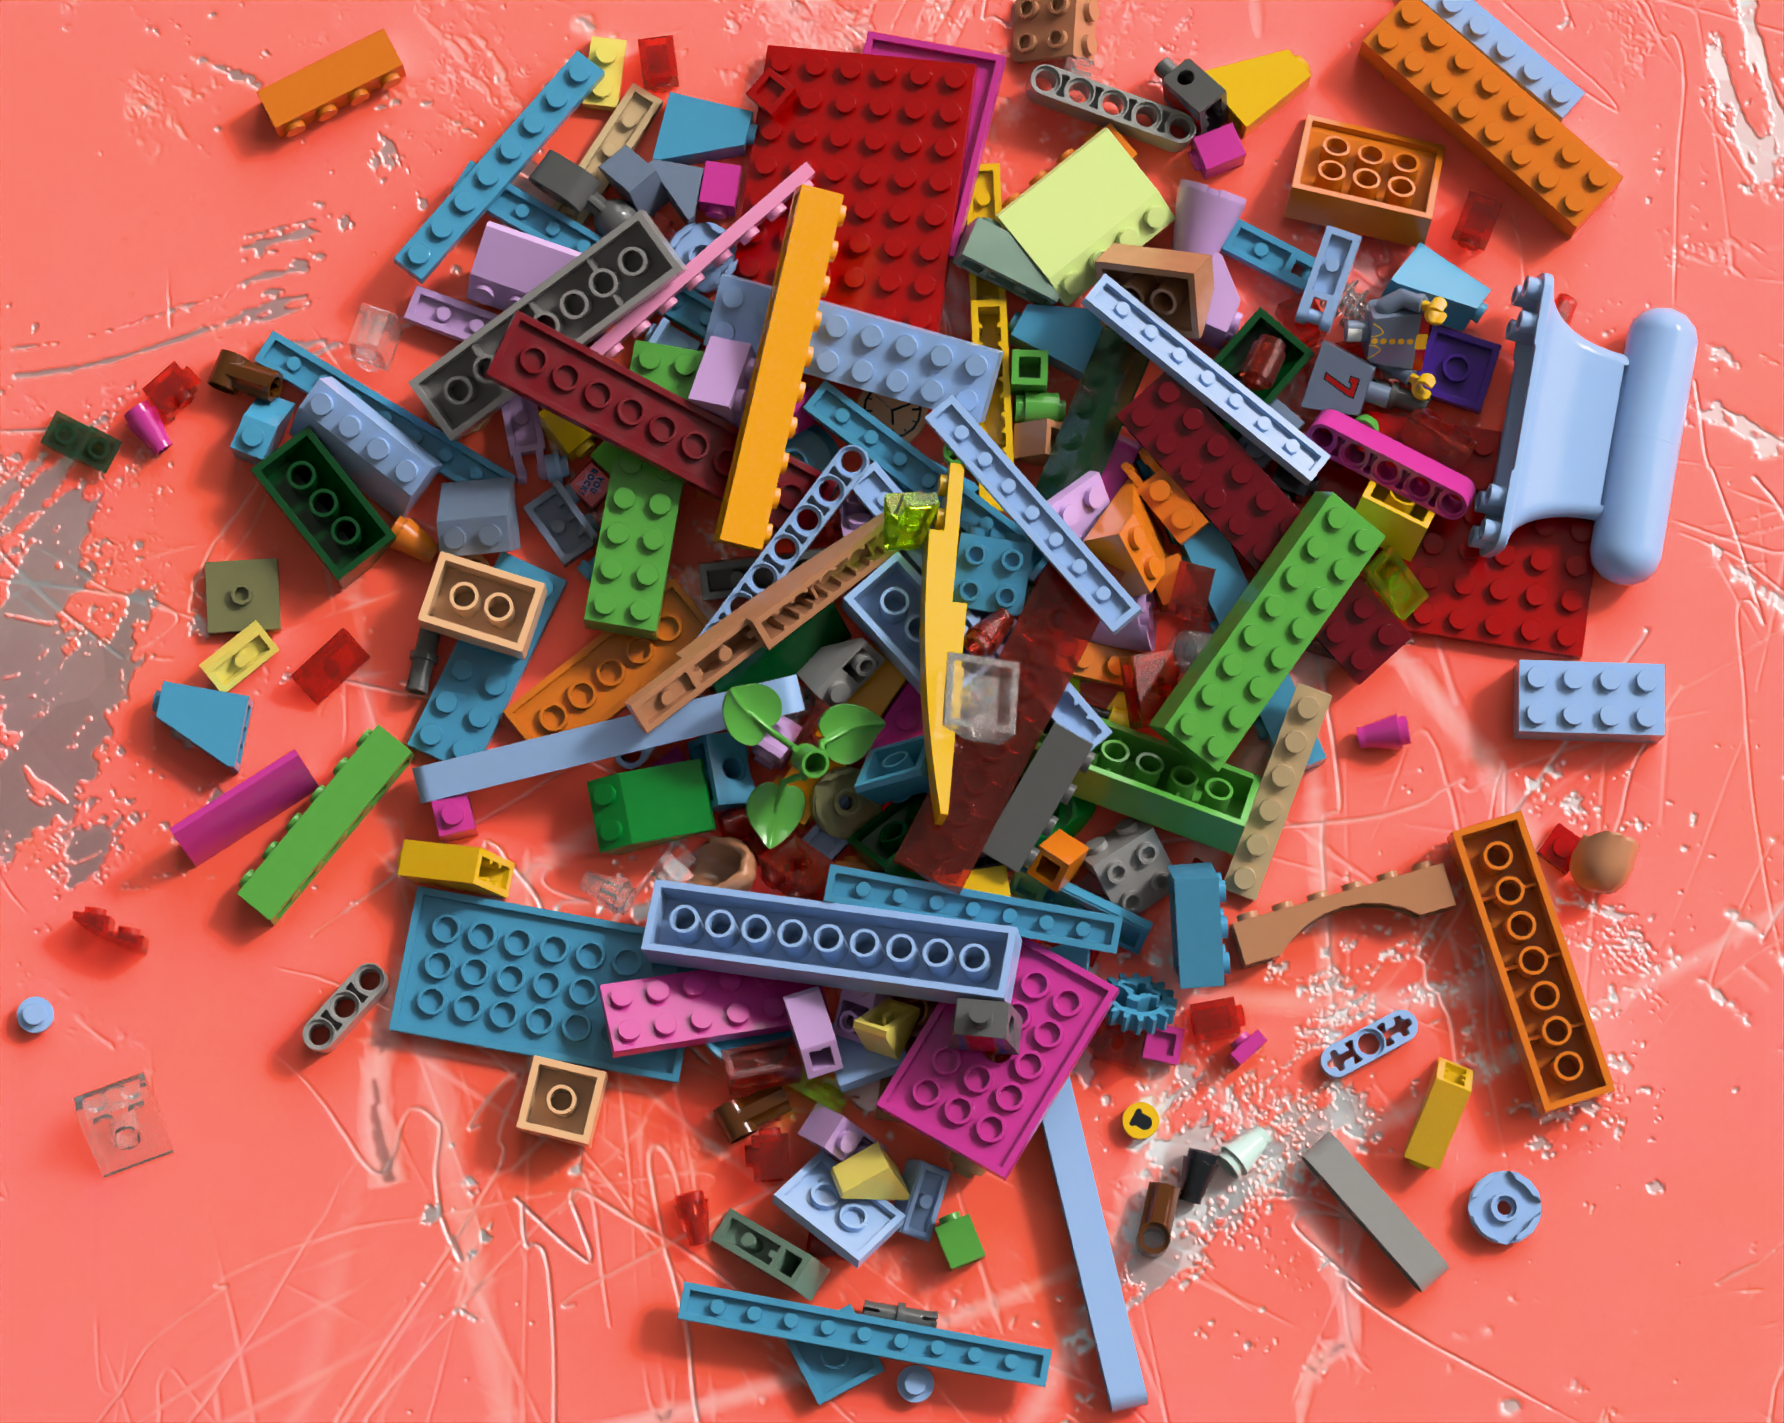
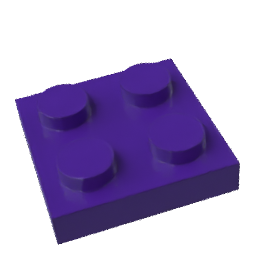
(1460, 367)

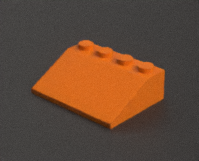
(1365, 181)

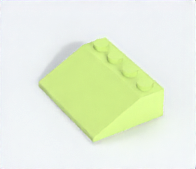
(1082, 210)

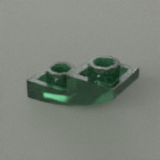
(80, 442)

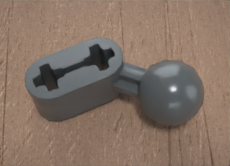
(578, 190)

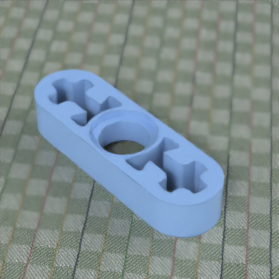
(1397, 1040)

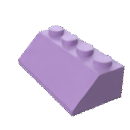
(513, 265)

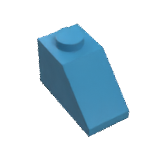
(261, 429)

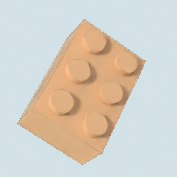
(482, 605)

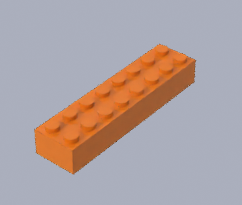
(1490, 115)
(1530, 963)

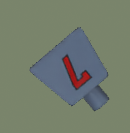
(1343, 382)

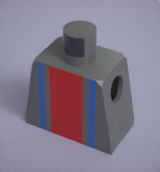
(1194, 93)
(985, 1026)

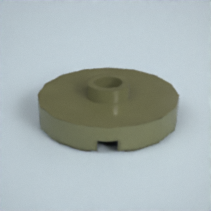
(826, 807)

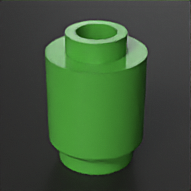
(1038, 406)

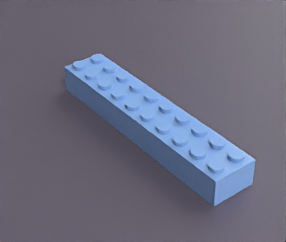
(830, 944)

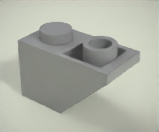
(840, 670)

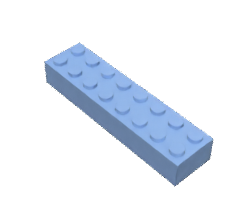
(870, 350)

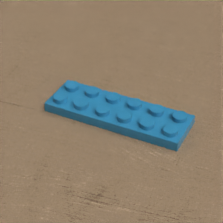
(479, 682)

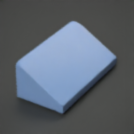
(926, 1190)

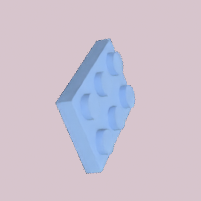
(846, 1225)

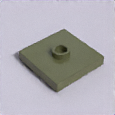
(242, 593)

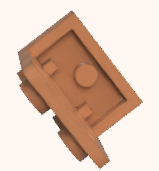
(1054, 30)

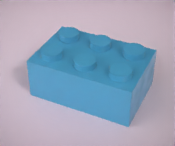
(1198, 925)

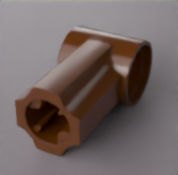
(237, 374)
(744, 1115)
(1158, 1216)

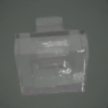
(674, 869)

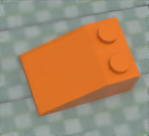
(1130, 541)

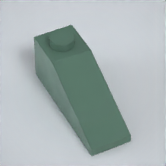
(1001, 260)
(771, 1254)

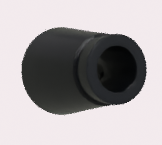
(1197, 1174)

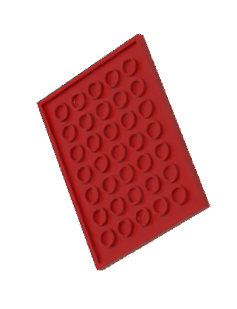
(896, 149)
(1520, 599)

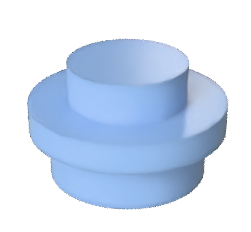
(556, 466)
(35, 1014)
(915, 1383)

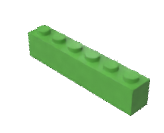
(325, 824)

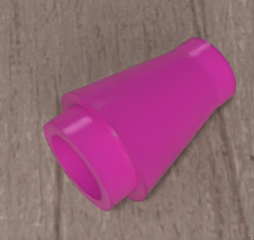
(148, 427)
(1385, 733)

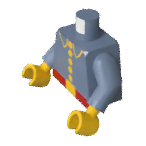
(1397, 335)

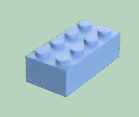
(889, 614)
(1588, 701)

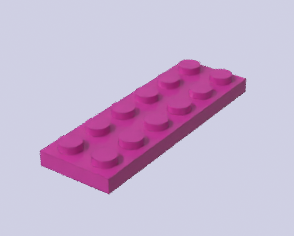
(693, 1009)

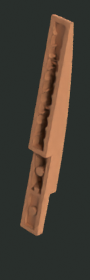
(761, 622)

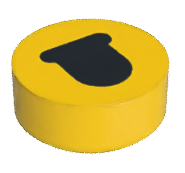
(1140, 1121)

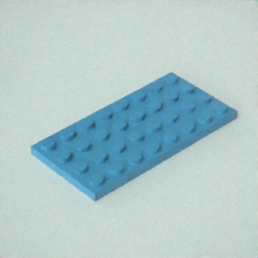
(521, 981)

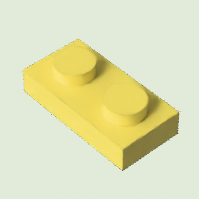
(609, 56)
(239, 657)

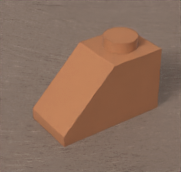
(1035, 440)

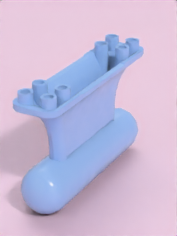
(1591, 433)

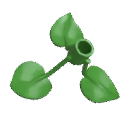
(847, 735)

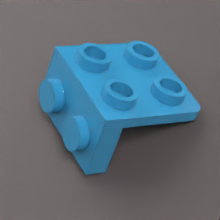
(992, 570)

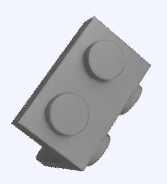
(1130, 865)

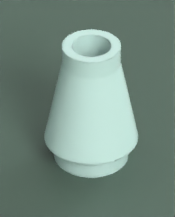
(1242, 1153)

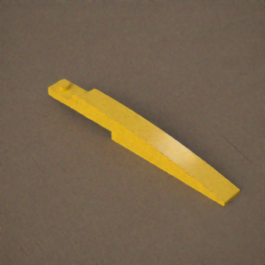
(989, 320)
(940, 632)

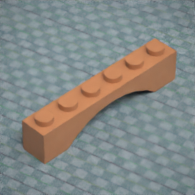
(1414, 894)

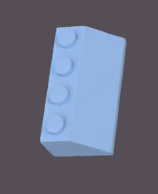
(367, 446)

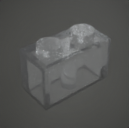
(374, 338)

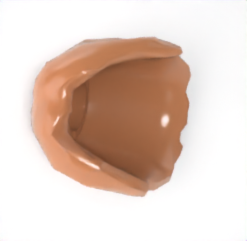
(1603, 861)
(725, 864)

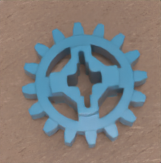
(1141, 1004)

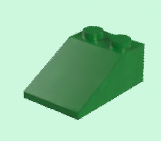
(650, 806)

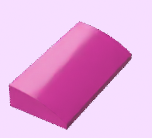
(244, 808)

